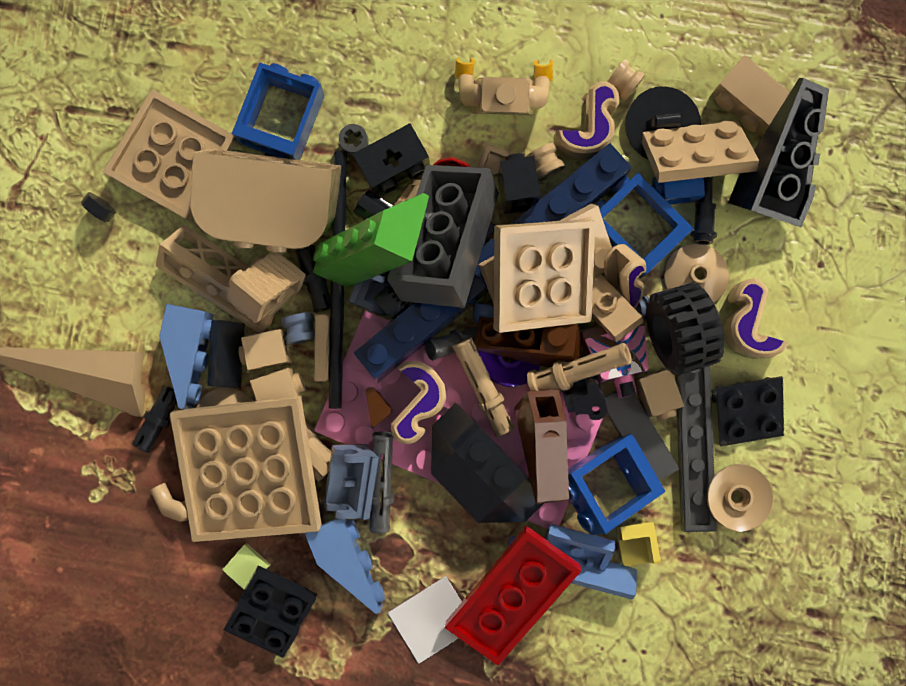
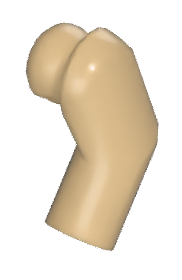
(168, 507)

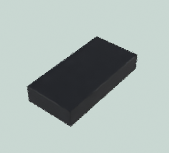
(224, 358)

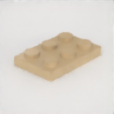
(699, 151)

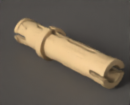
(490, 400)

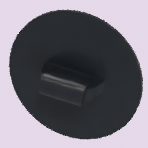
(659, 109)

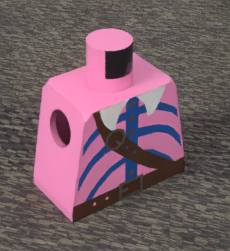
(598, 340)

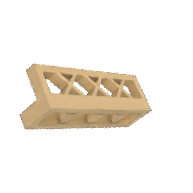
(208, 281)

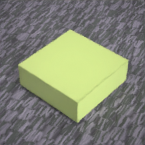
(244, 564)

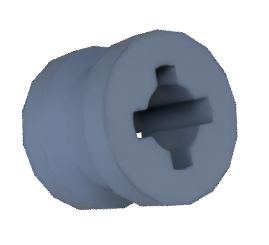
(298, 328)

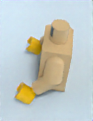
(503, 94)

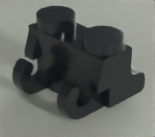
(584, 396)

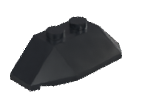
(479, 471)

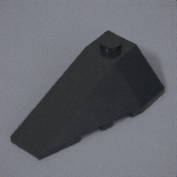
(786, 158)

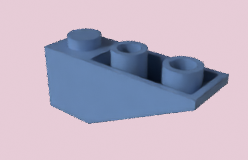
(184, 345)
(341, 557)

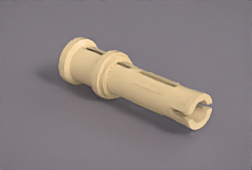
(564, 374)

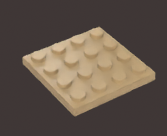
(246, 469)

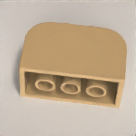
(263, 198)

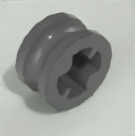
(357, 130)

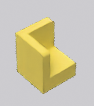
(638, 543)

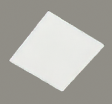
(424, 617)

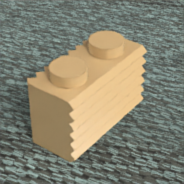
(264, 285)

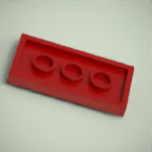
(512, 595)

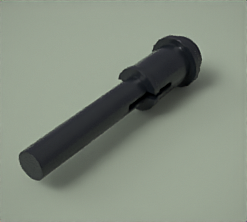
(705, 216)

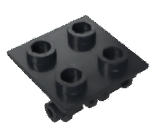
(750, 410)

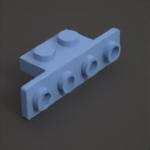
(594, 556)

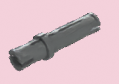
(381, 517)

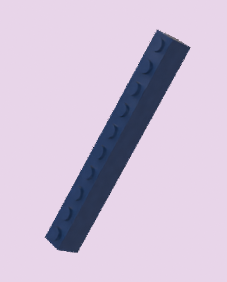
(424, 321)

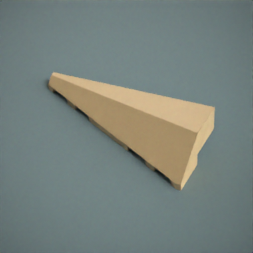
(96, 374)

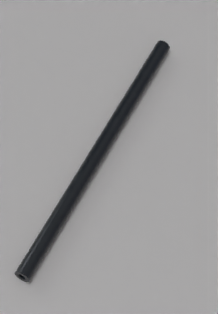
(337, 297)

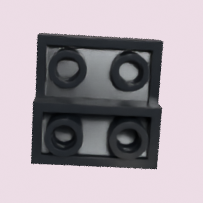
(270, 611)

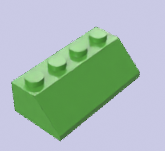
(373, 244)

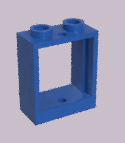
(261, 141)
(680, 226)
(637, 472)

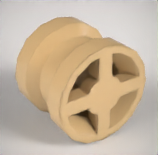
(625, 79)
(546, 161)

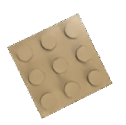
(159, 151)
(543, 274)

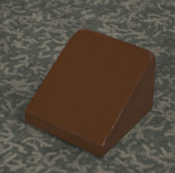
(377, 407)

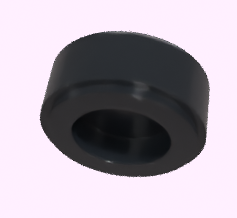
(98, 207)

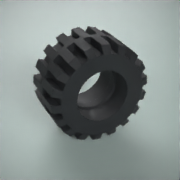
(685, 328)

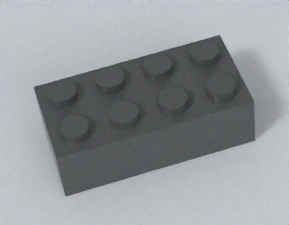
(449, 237)

